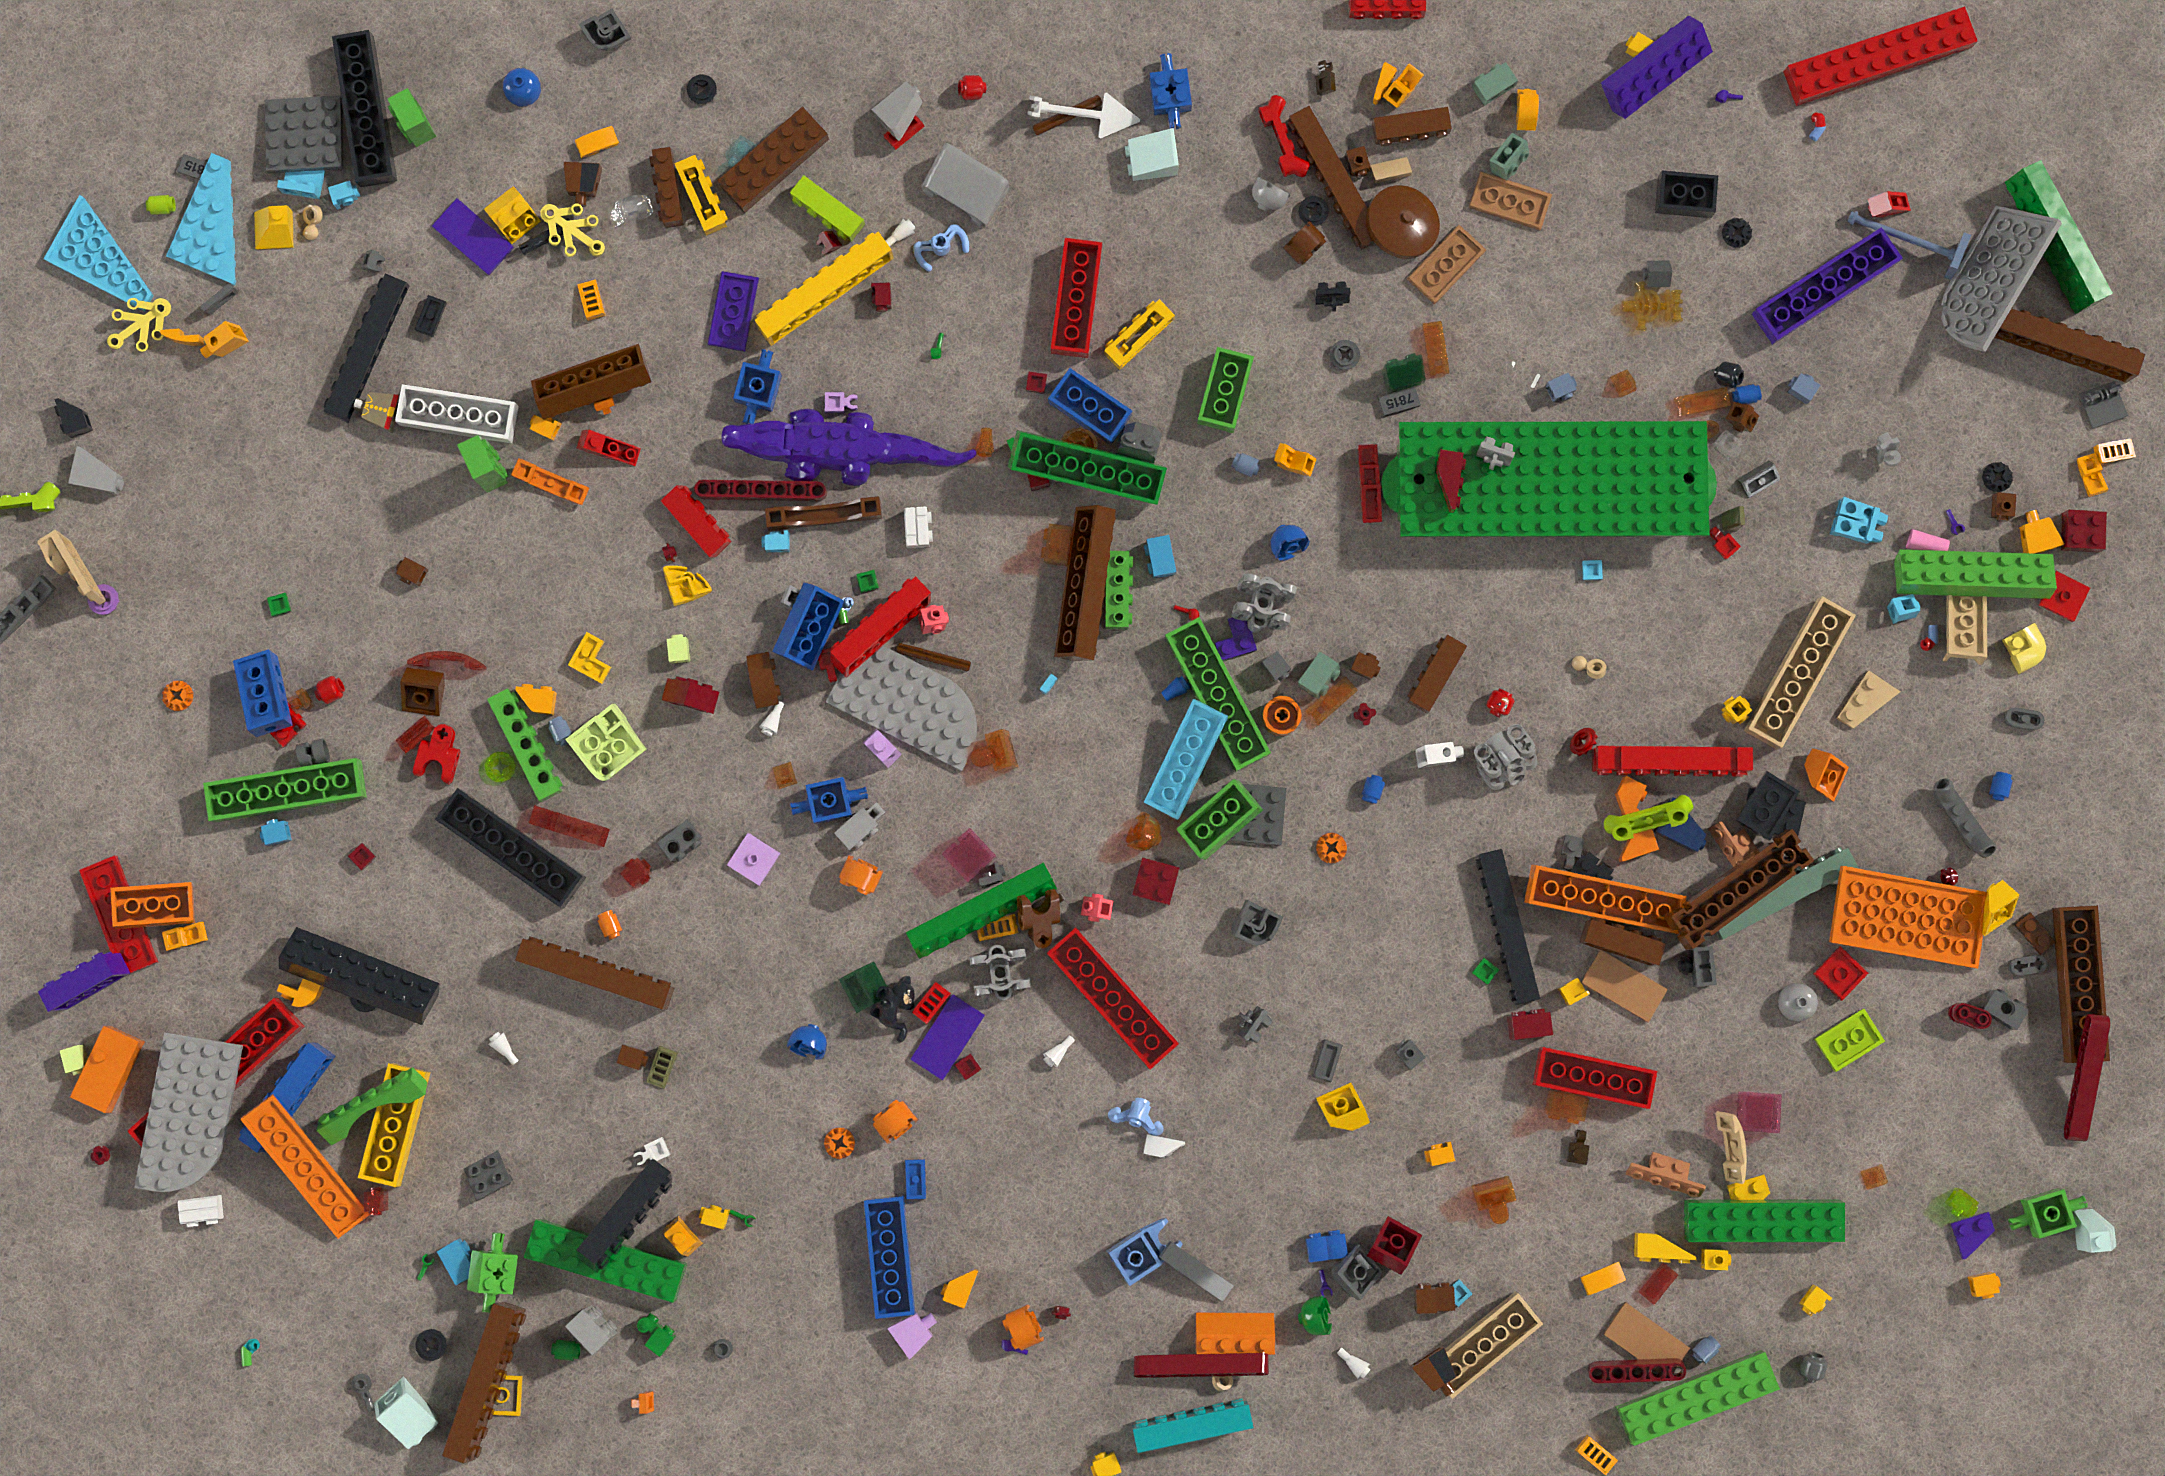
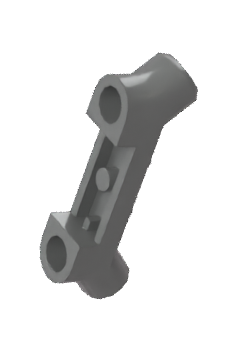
(1962, 818)

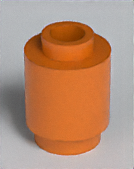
(609, 924)

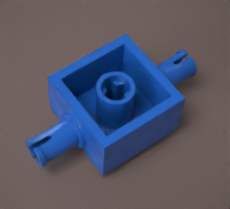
(1172, 80)
(751, 376)
(819, 792)

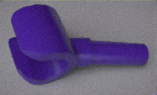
(1724, 94)
(1954, 523)
(1324, 1284)
(1006, 1345)

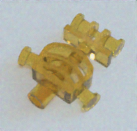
(1635, 306)

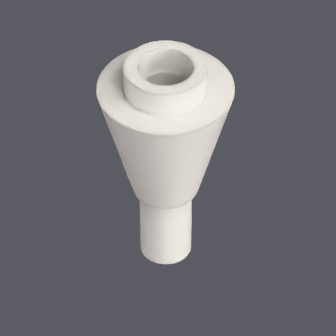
(902, 231)
(770, 724)
(500, 1044)
(1055, 1055)
(1357, 1366)

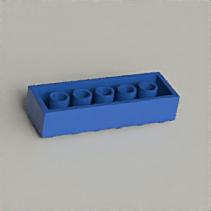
(295, 1084)
(889, 1257)

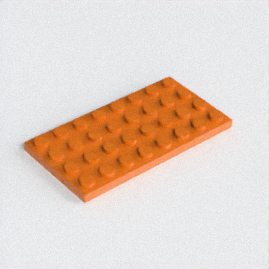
(1908, 917)

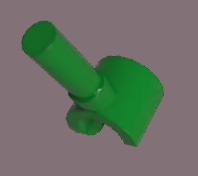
(936, 352)
(743, 1217)
(425, 1266)

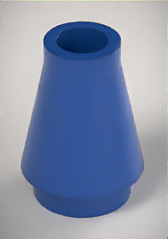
(1176, 688)

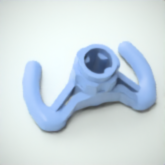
(940, 245)
(1137, 1116)

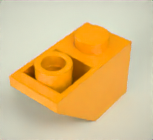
(538, 700)

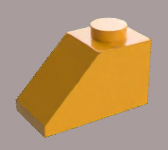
(959, 1289)

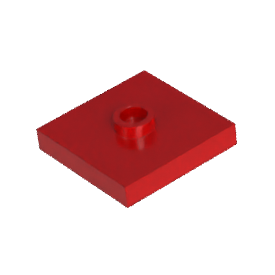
(2067, 597)
(1840, 973)

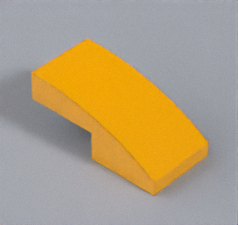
(595, 141)
(178, 336)
(2091, 475)
(184, 936)
(1603, 1278)

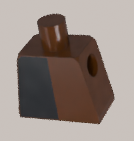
(582, 180)
(1436, 1371)

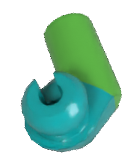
(247, 1350)

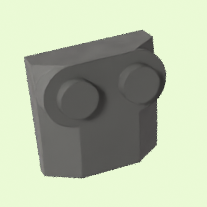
(1140, 442)
(1356, 1273)

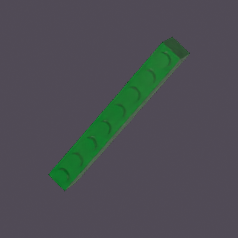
(979, 911)

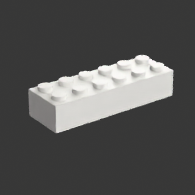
(456, 413)

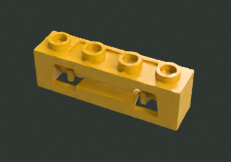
(690, 166)
(1161, 312)

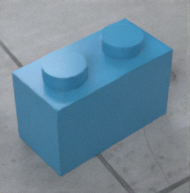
(1160, 556)
(456, 1260)

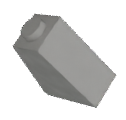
(898, 109)
(93, 474)

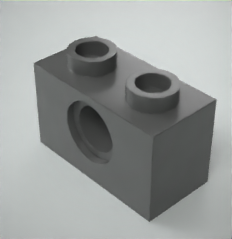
(2015, 1013)

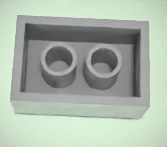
(592, 1329)

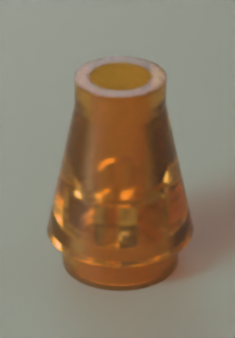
(985, 443)

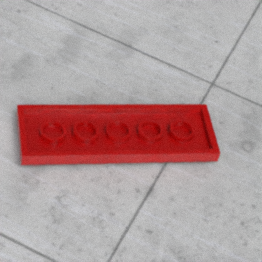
(130, 942)

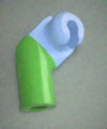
(842, 616)

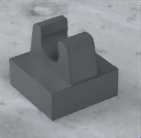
(370, 260)

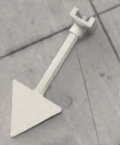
(1112, 116)

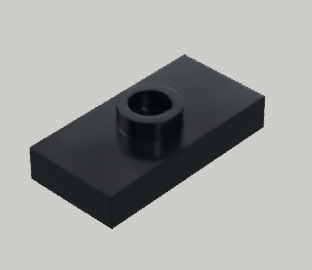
(430, 316)

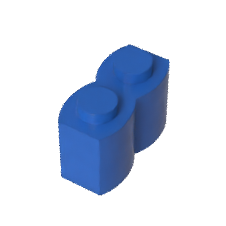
(1326, 1246)

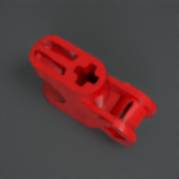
(439, 750)

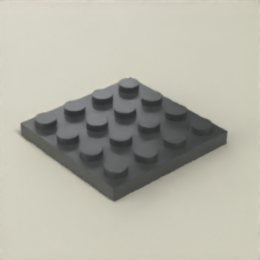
(303, 134)

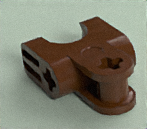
(1039, 919)

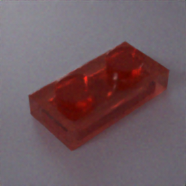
(415, 734)
(1658, 1283)

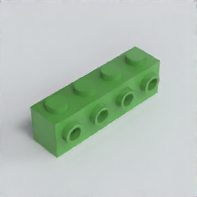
(1117, 590)

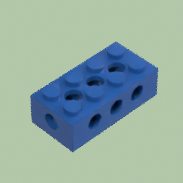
(262, 693)

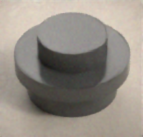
(722, 1348)

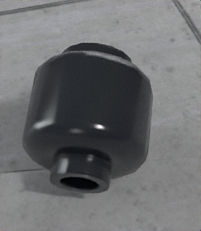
(1729, 374)

